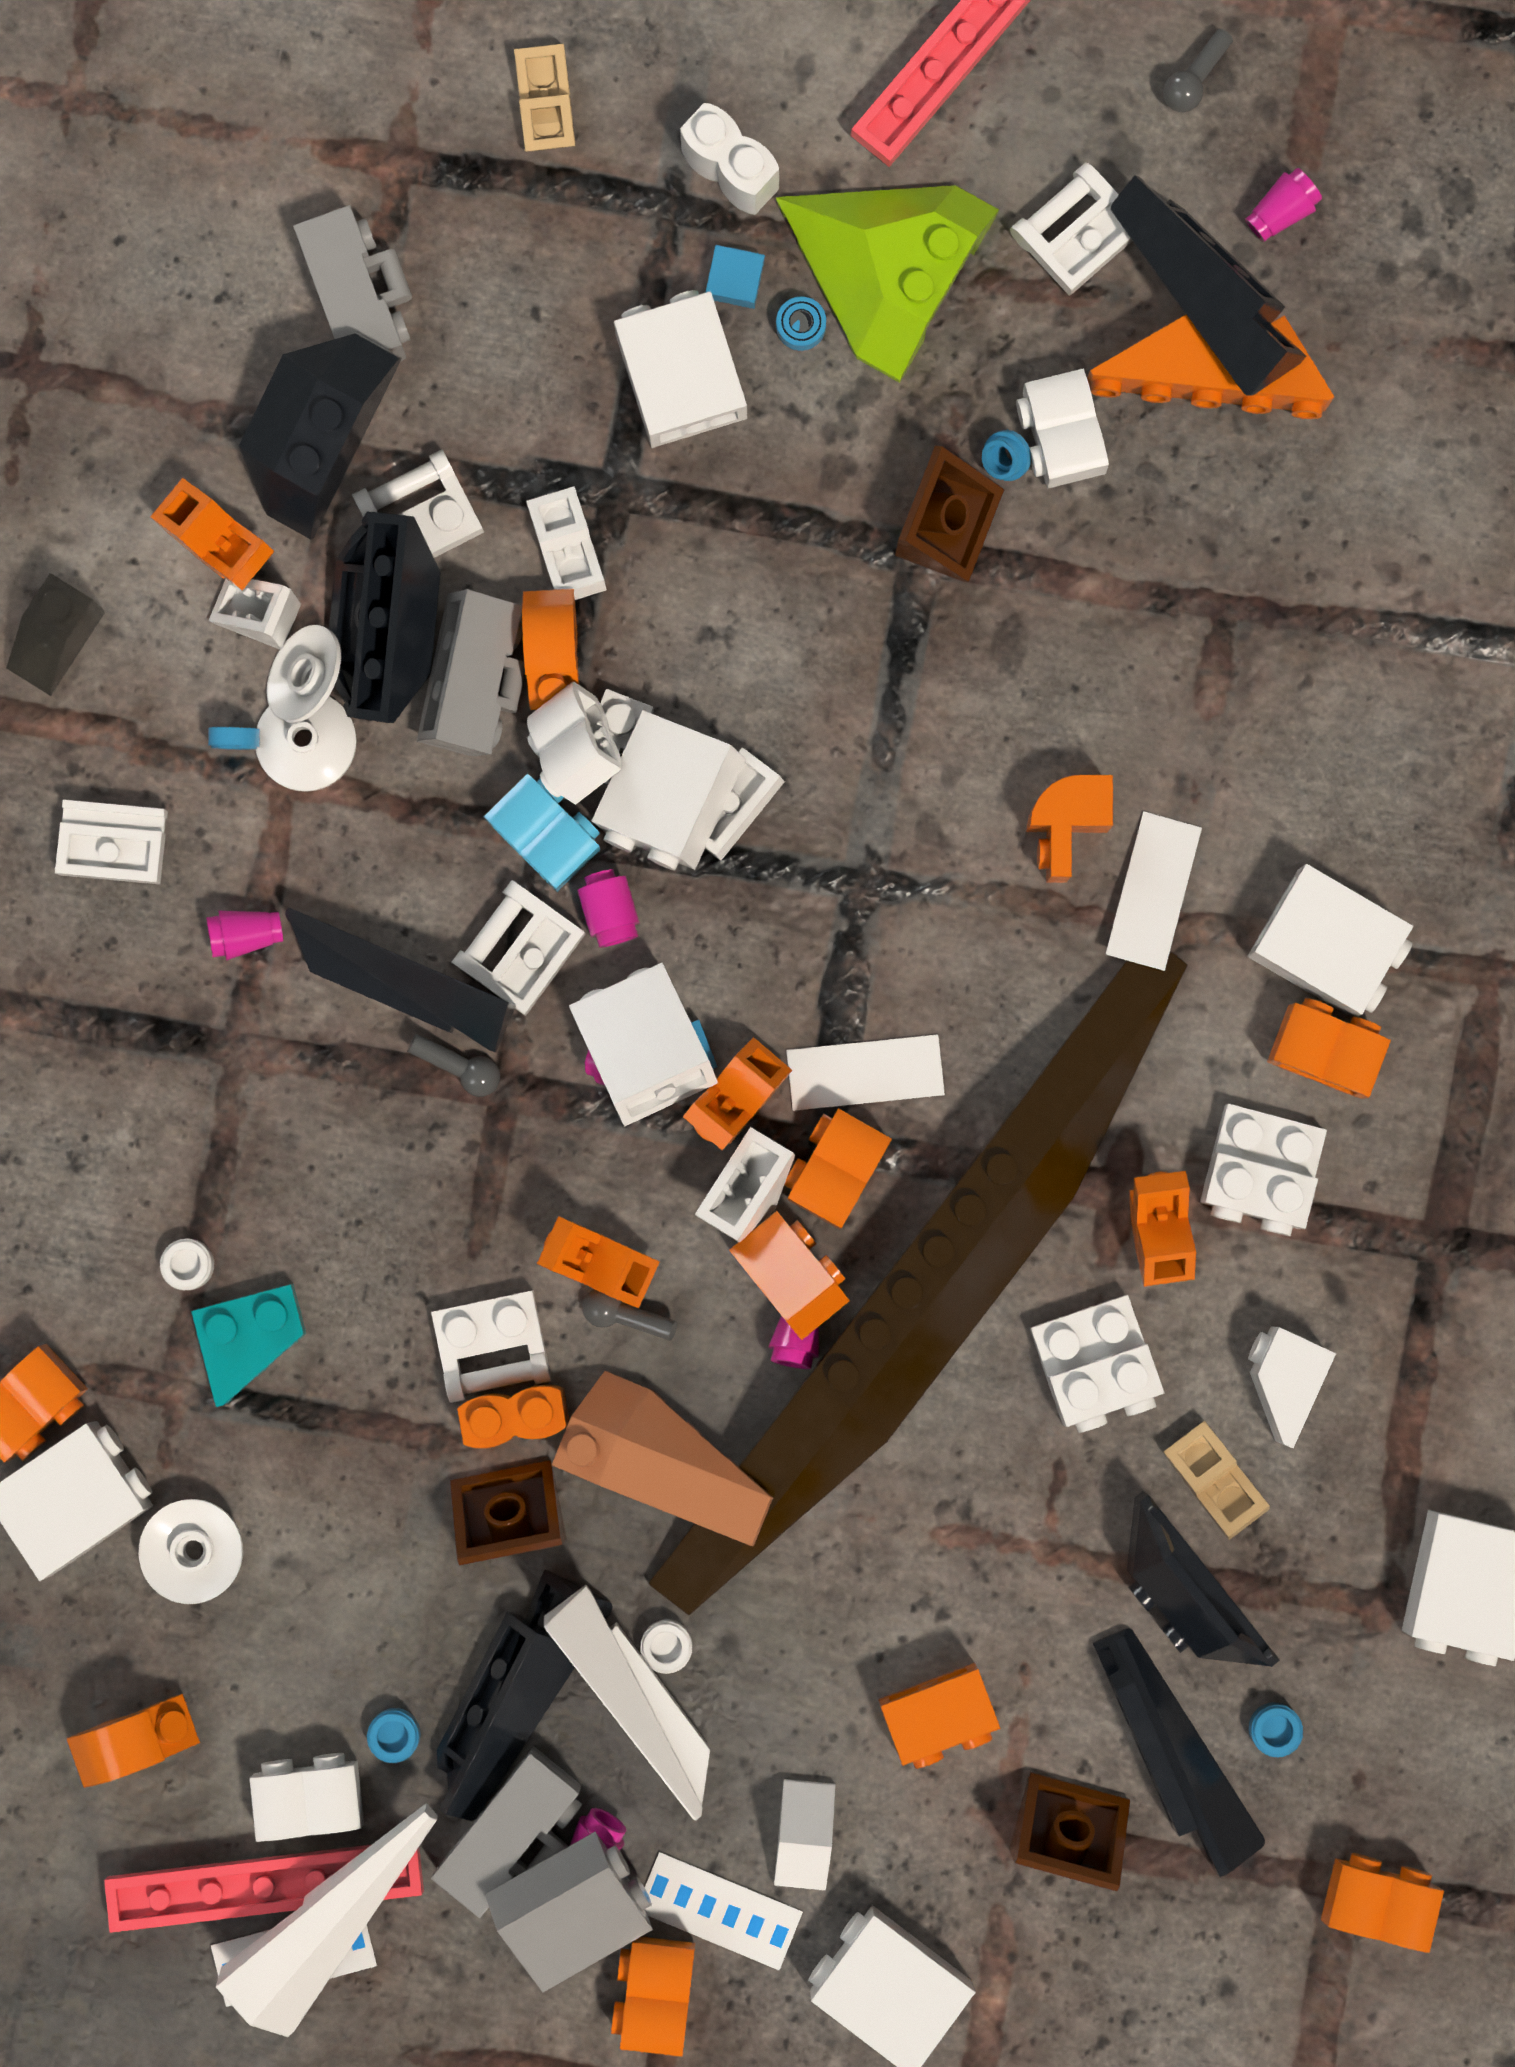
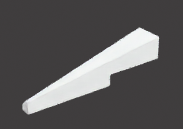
(291, 1963)

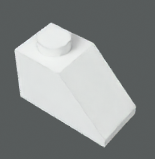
(1287, 1379)

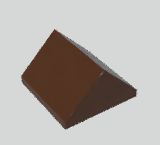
(949, 516)
(506, 1512)
(1071, 1831)

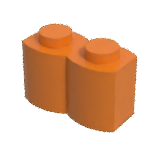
(1329, 1049)
(837, 1168)
(32, 1398)
(527, 1414)
(1382, 1903)
(656, 1996)

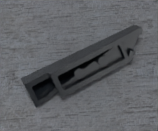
(1210, 287)
(400, 982)
(505, 1701)
(1176, 1757)

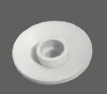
(303, 673)
(317, 763)
(165, 1556)

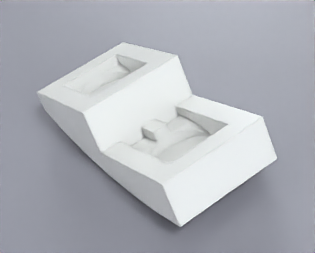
(566, 543)

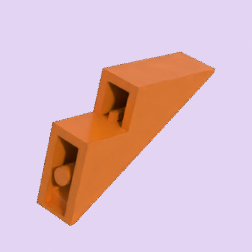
(1183, 366)

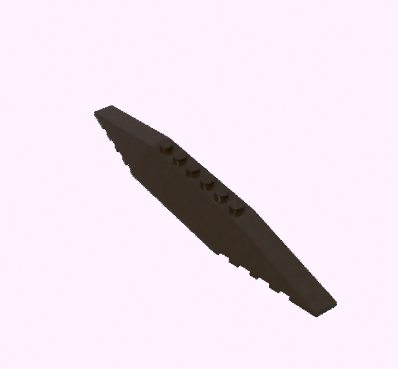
(940, 1280)

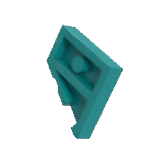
(246, 1337)

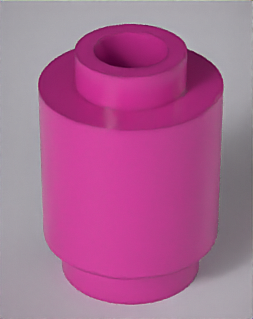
(608, 908)

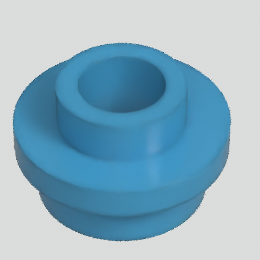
(995, 458)

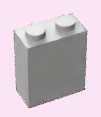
(570, 1911)

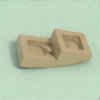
(544, 97)
(1216, 1480)

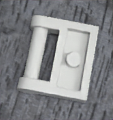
(1086, 242)
(443, 519)
(532, 957)
(485, 1329)

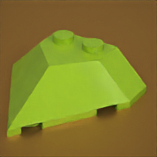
(887, 261)

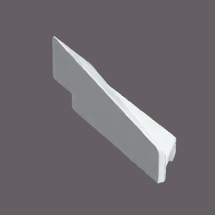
(632, 1695)

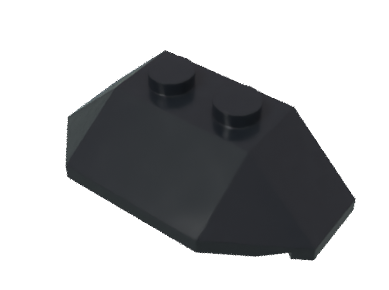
(313, 426)
(384, 616)
(1187, 1594)

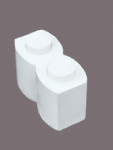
(721, 154)
(1063, 429)
(573, 743)
(306, 1799)

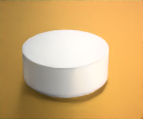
(187, 1264)
(666, 1646)

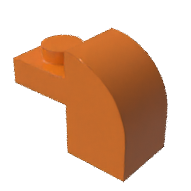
(211, 534)
(549, 643)
(1066, 807)
(739, 1094)
(1162, 1228)
(598, 1262)
(133, 1741)

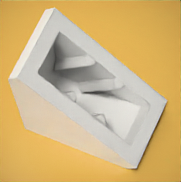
(258, 611)
(747, 1186)
(805, 1834)

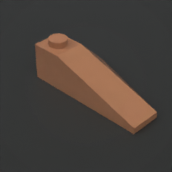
(646, 1451)

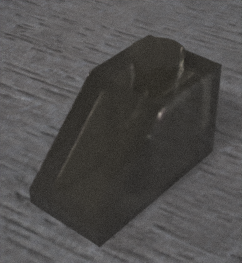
(52, 633)

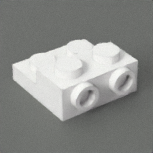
(1263, 1169)
(1097, 1364)

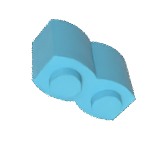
(544, 831)

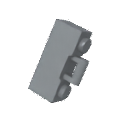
(340, 269)
(467, 672)
(522, 1809)

